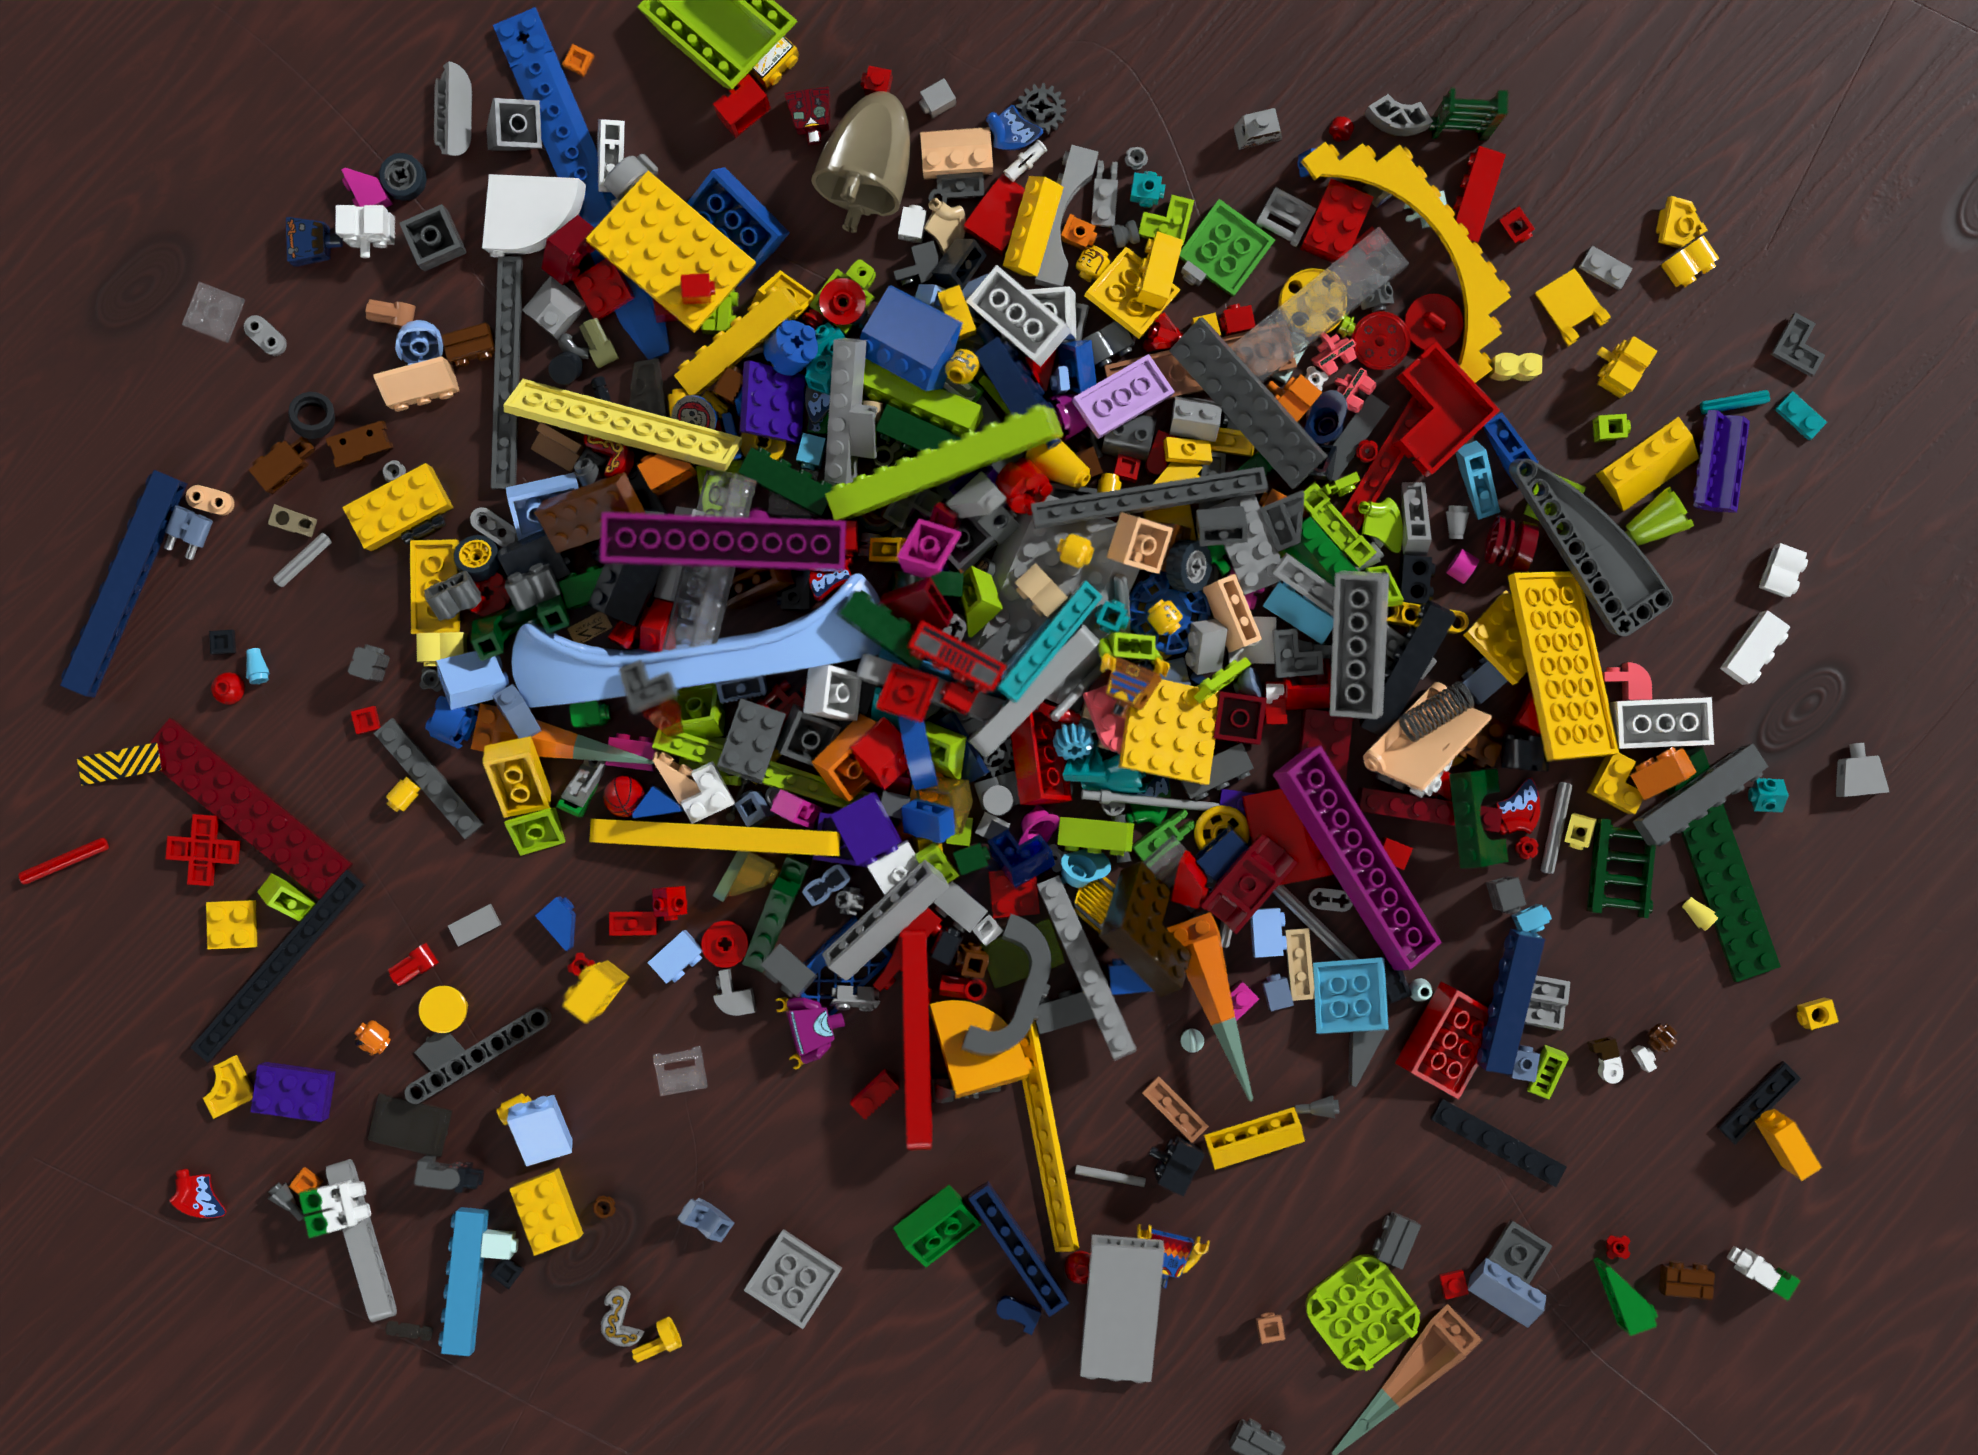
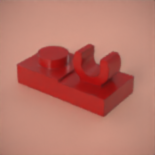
(624, 633)

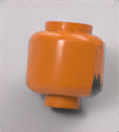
(372, 1037)

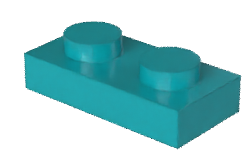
(1800, 415)

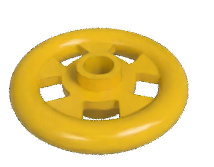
(1226, 813)

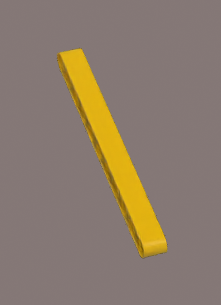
(715, 837)

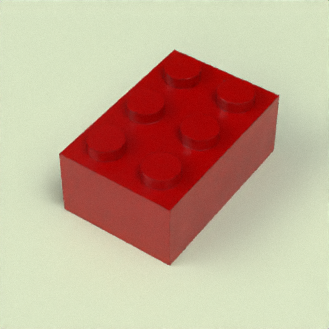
(1336, 221)

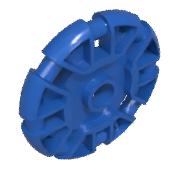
(1141, 594)

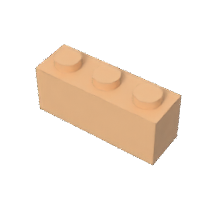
(1233, 612)

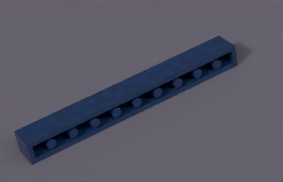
(123, 584)

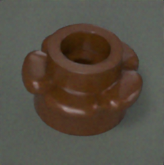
(604, 1213)

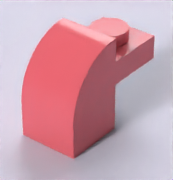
(1634, 679)

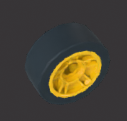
(472, 548)

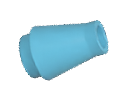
(256, 667)

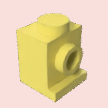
(1580, 821)

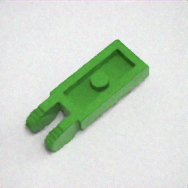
(1159, 835)

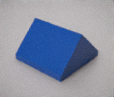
(1080, 364)
(657, 803)

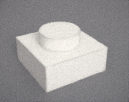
(987, 930)
(1645, 1058)

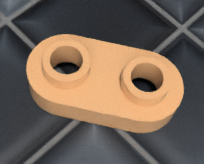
(209, 499)

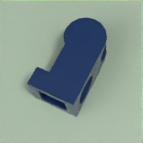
(1020, 1311)

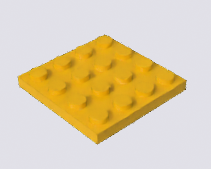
(1171, 734)

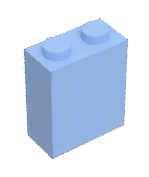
(470, 680)
(539, 1130)

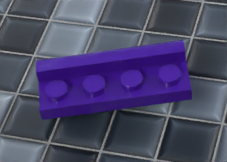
(1721, 462)

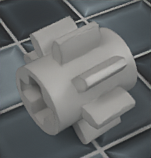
(849, 900)

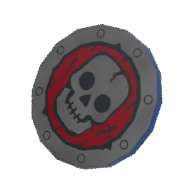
(695, 411)

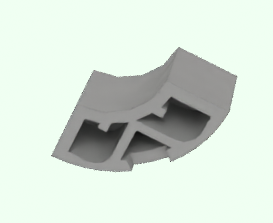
(1397, 117)

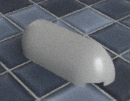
(452, 110)

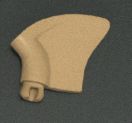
(945, 223)

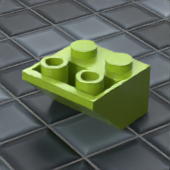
(979, 600)
(946, 749)

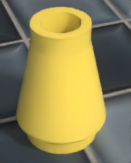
(1700, 914)

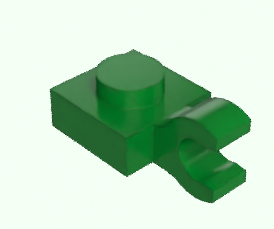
(1217, 554)

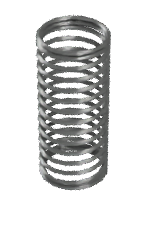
(1415, 725)

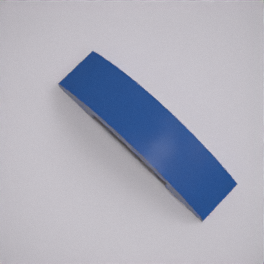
(918, 753)

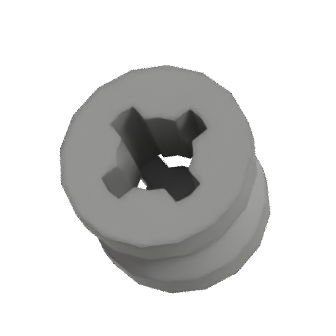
(1113, 808)

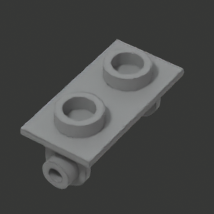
(845, 999)

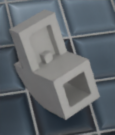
(731, 1001)

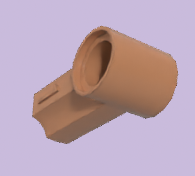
(389, 313)

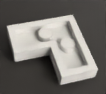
(713, 794)

